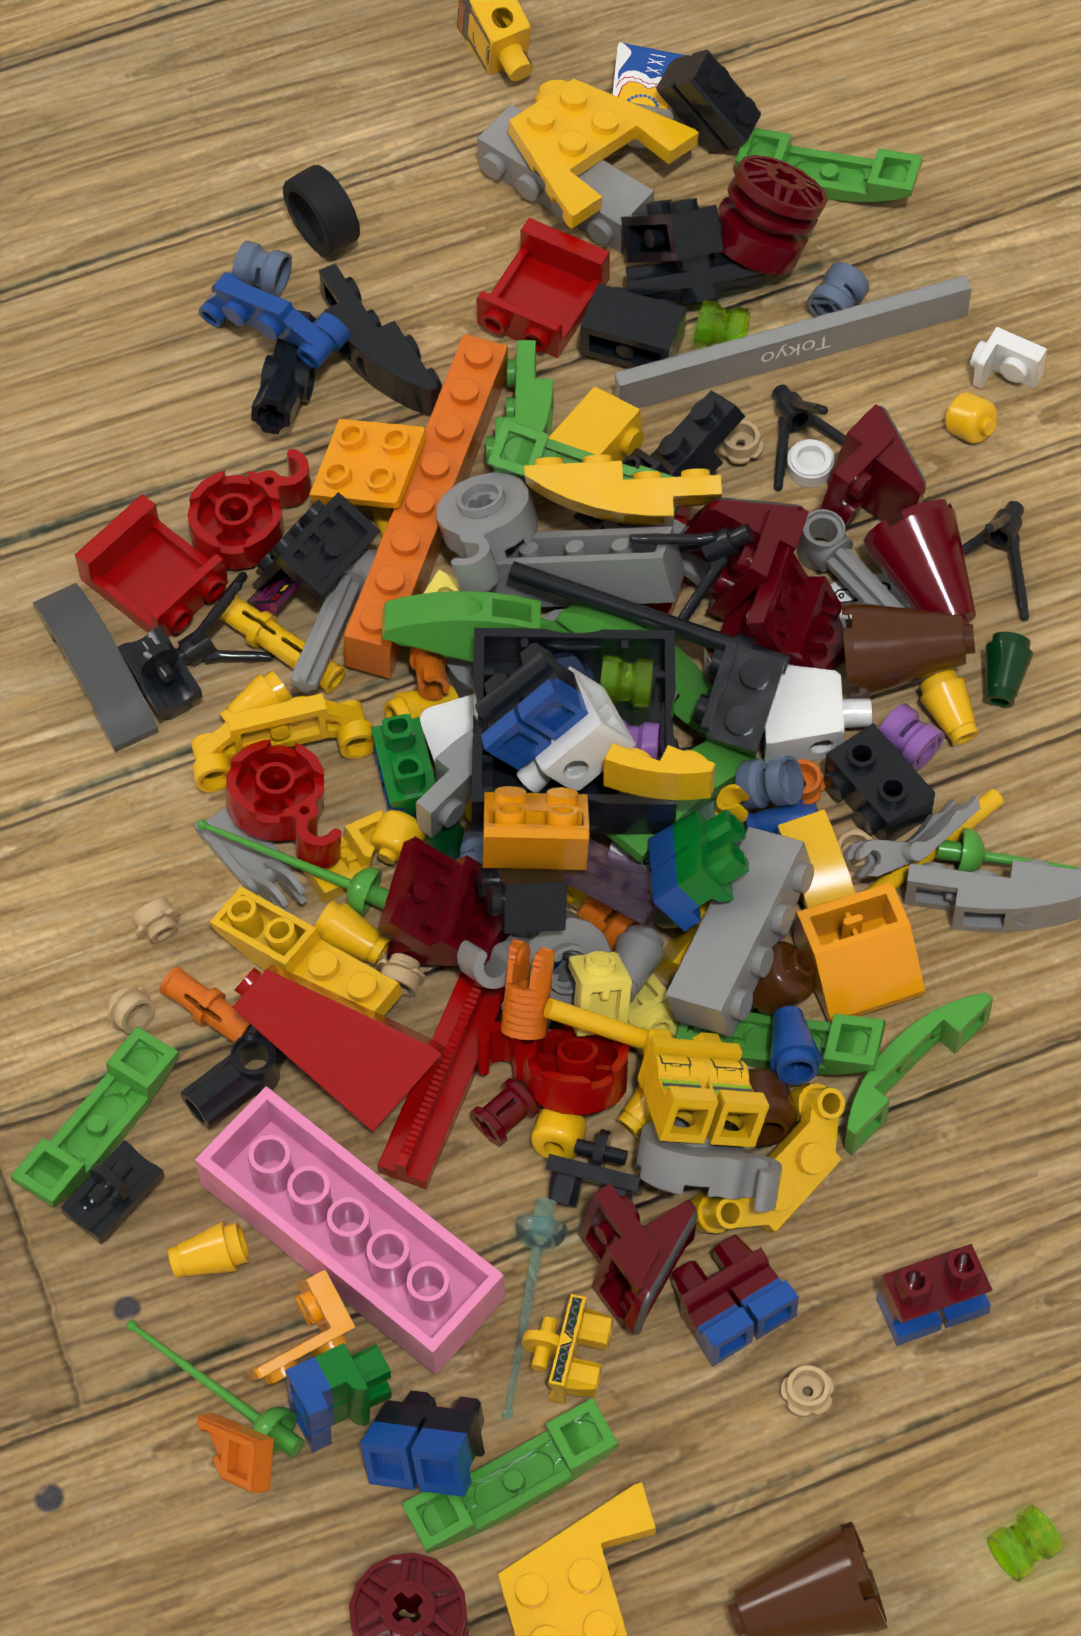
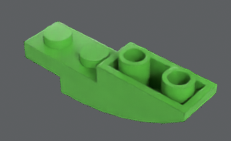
(533, 397)
(447, 619)

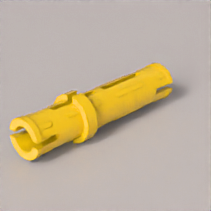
(264, 631)

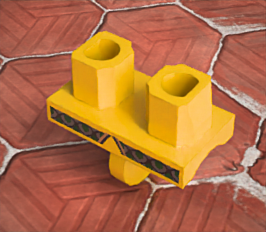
(579, 1328)

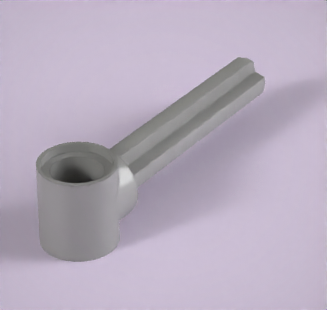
(839, 558)
(330, 623)

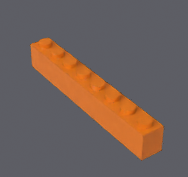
(413, 534)

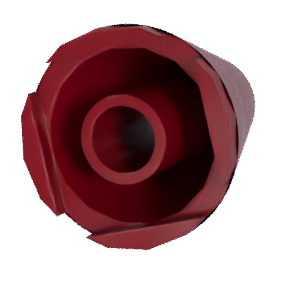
(925, 559)

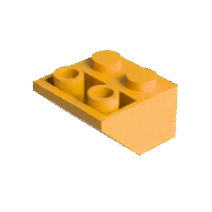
(535, 829)
(861, 952)

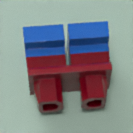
(945, 1283)
(735, 1302)

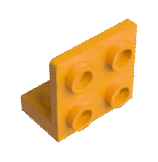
(369, 463)
(319, 1305)

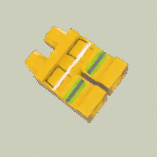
(703, 1086)

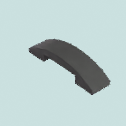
(97, 666)

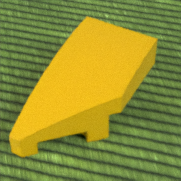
(355, 855)

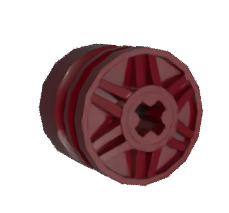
(769, 214)
(409, 1584)

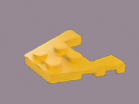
(581, 128)
(566, 1581)

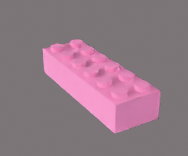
(347, 1220)

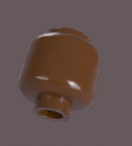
(788, 981)
(782, 1110)

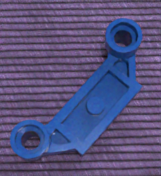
(274, 319)

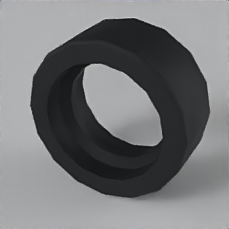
(321, 210)

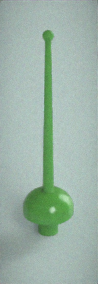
(970, 853)
(362, 889)
(274, 1422)

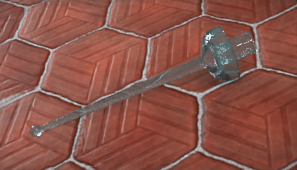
(539, 1233)

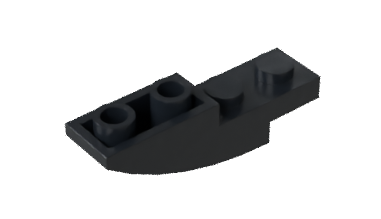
(377, 351)
(688, 446)

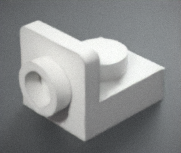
(1010, 356)

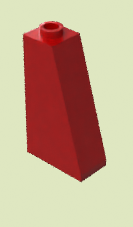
(340, 1044)

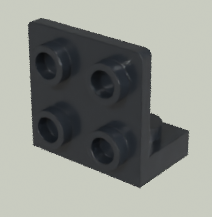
(319, 546)

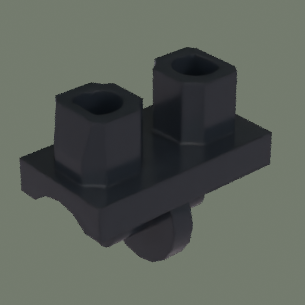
(161, 674)
(569, 1174)
(112, 1191)

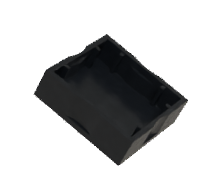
(608, 809)

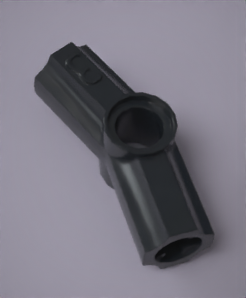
(692, 278)
(283, 386)
(230, 1083)

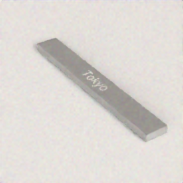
(794, 343)

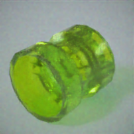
(719, 324)
(627, 680)
(1025, 1543)

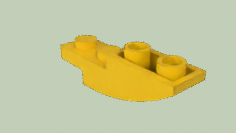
(600, 491)
(279, 938)

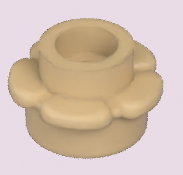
(744, 433)
(156, 920)
(403, 970)
(130, 1009)
(807, 1377)

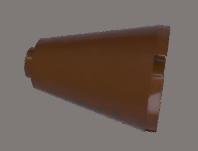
(900, 645)
(813, 1592)

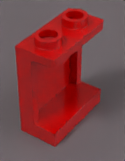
(544, 288)
(150, 570)

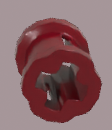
(519, 1106)

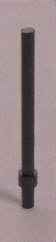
(630, 610)

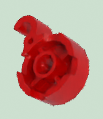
(254, 507)
(280, 797)
(561, 1069)

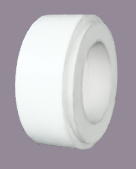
(810, 463)

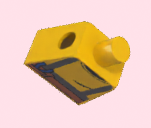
(496, 35)

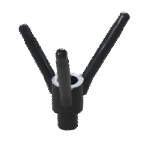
(795, 416)
(1003, 533)
(716, 548)
(199, 646)

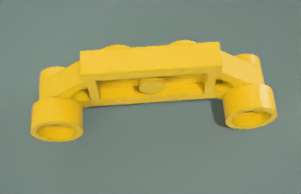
(284, 723)
(806, 1160)

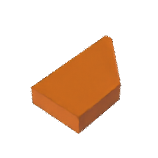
(242, 1452)

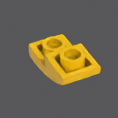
(674, 777)
(830, 870)

